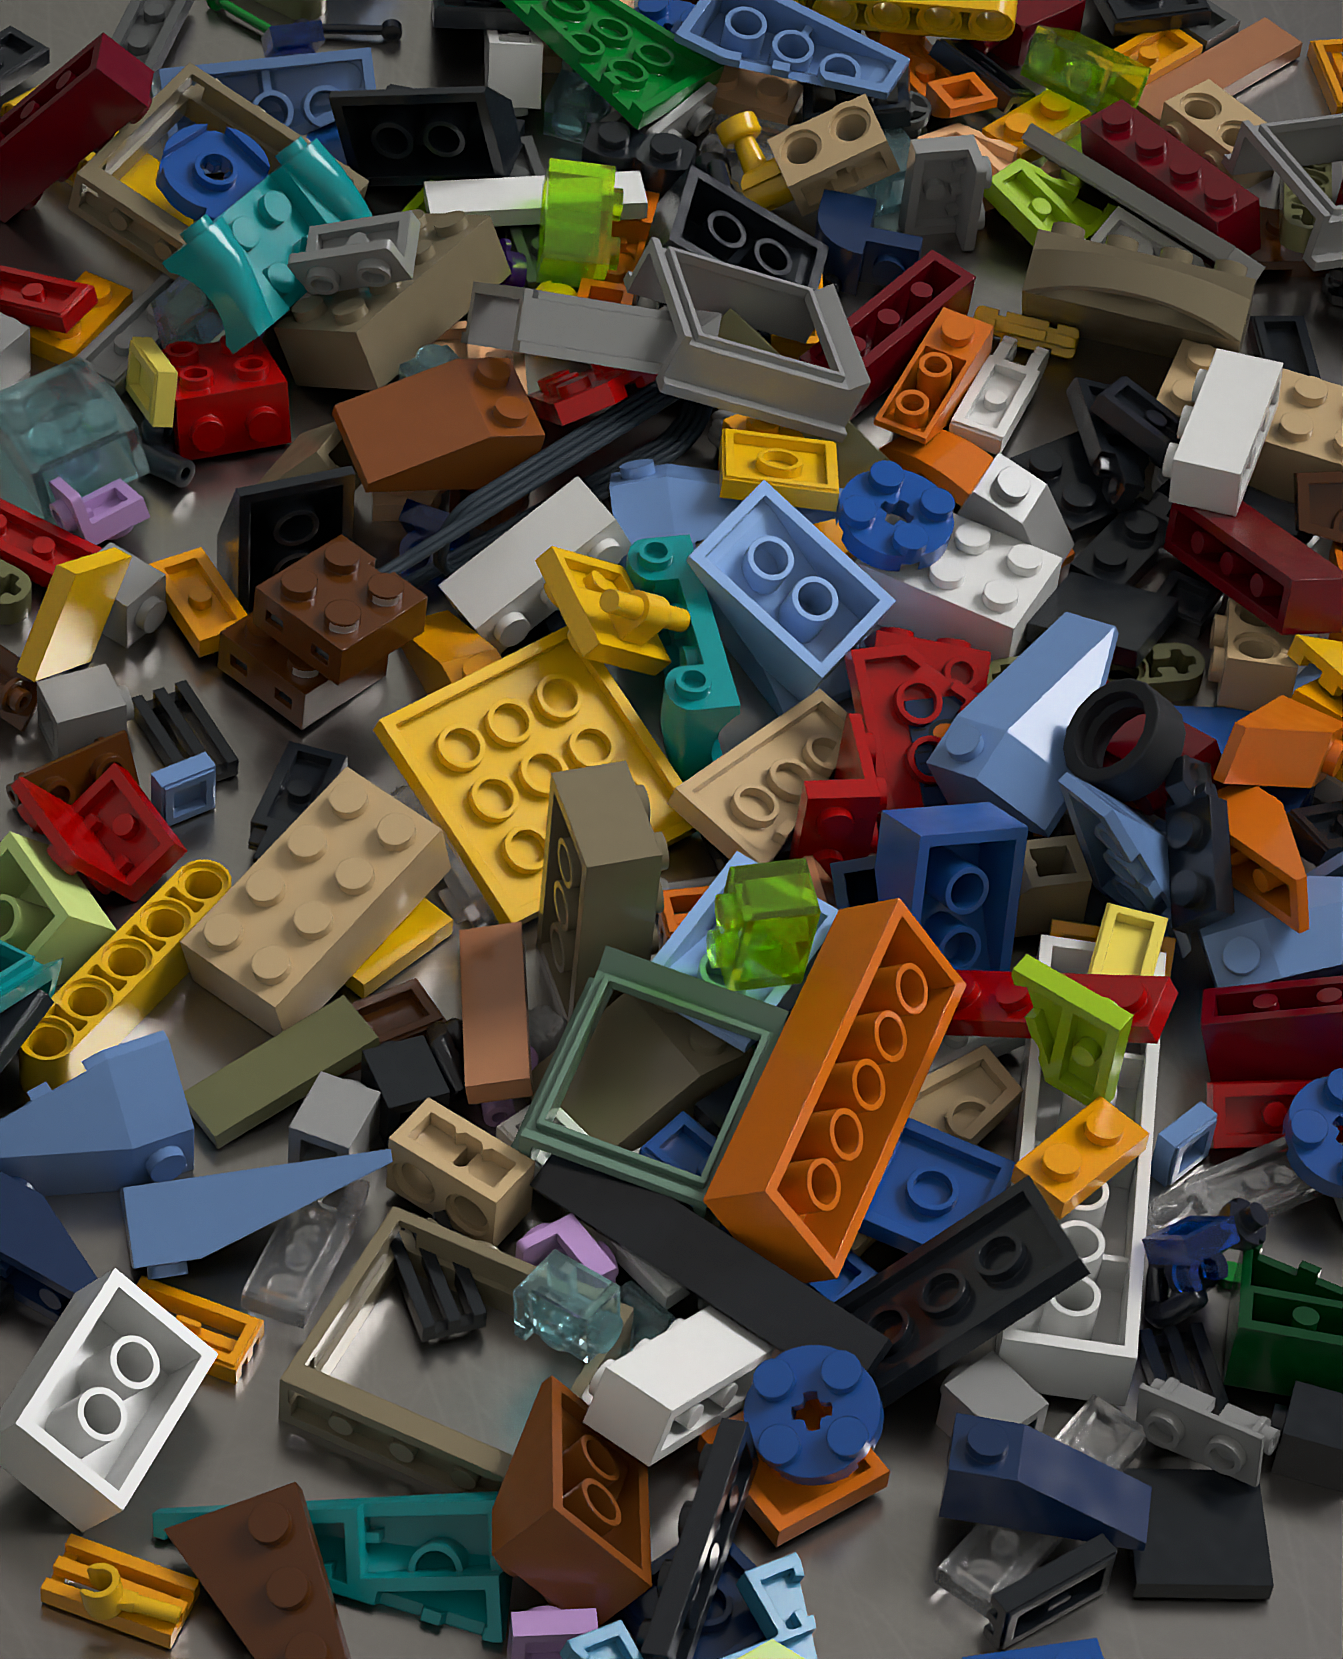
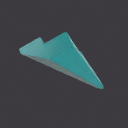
(407, 1554)

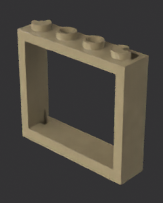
(133, 218)
(378, 1427)

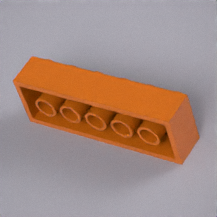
(836, 1091)

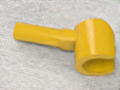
(115, 1598)

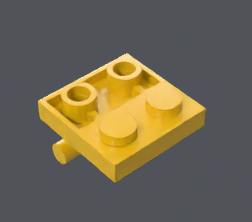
(606, 613)

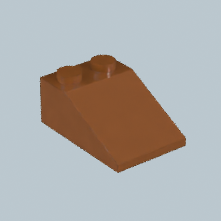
(441, 428)
(573, 1511)

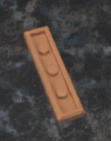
(1230, 65)
(495, 1013)

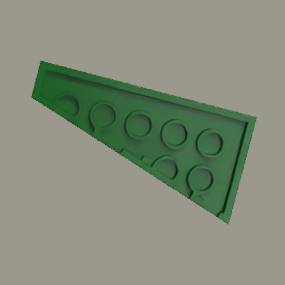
(620, 54)

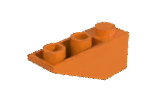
(937, 377)

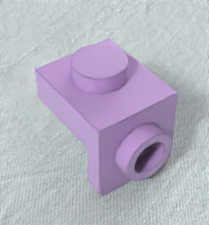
(99, 515)
(570, 1239)
(545, 1629)

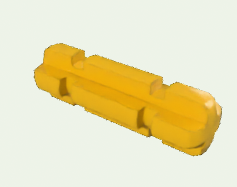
(1031, 331)

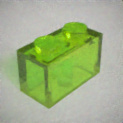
(1083, 69)
(577, 222)
(764, 925)

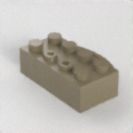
(1135, 296)

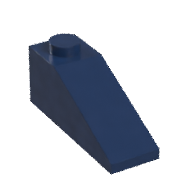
(37, 1250)
(1036, 1484)

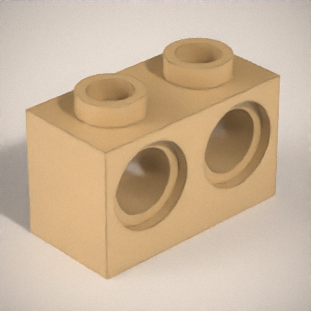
(1209, 124)
(834, 153)
(1249, 660)
(460, 1169)

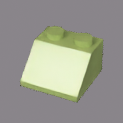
(47, 908)

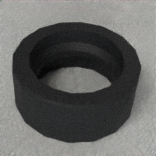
(1102, 717)

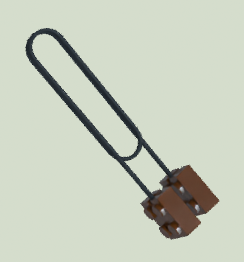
(334, 618)

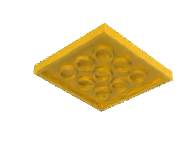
(487, 753)

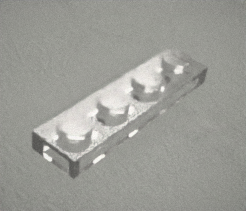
(998, 1555)

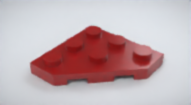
(574, 395)
(879, 685)

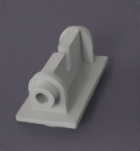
(1182, 1422)

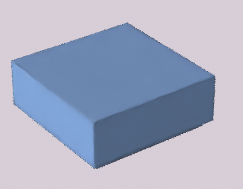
(184, 788)
(1183, 1144)

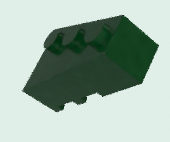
(1283, 1327)

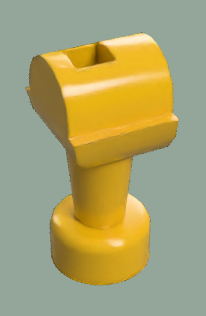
(761, 178)

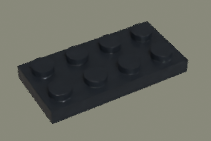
(965, 1286)

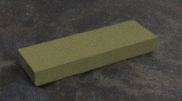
(279, 1071)

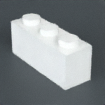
(1223, 432)
(502, 586)
(675, 1385)

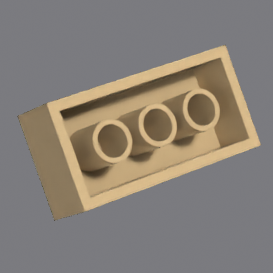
(1304, 430)
(316, 904)

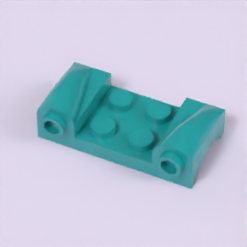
(246, 249)
(698, 682)

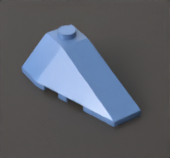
(674, 501)
(1014, 732)
(106, 1127)
(205, 1213)

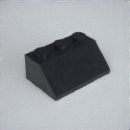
(426, 134)

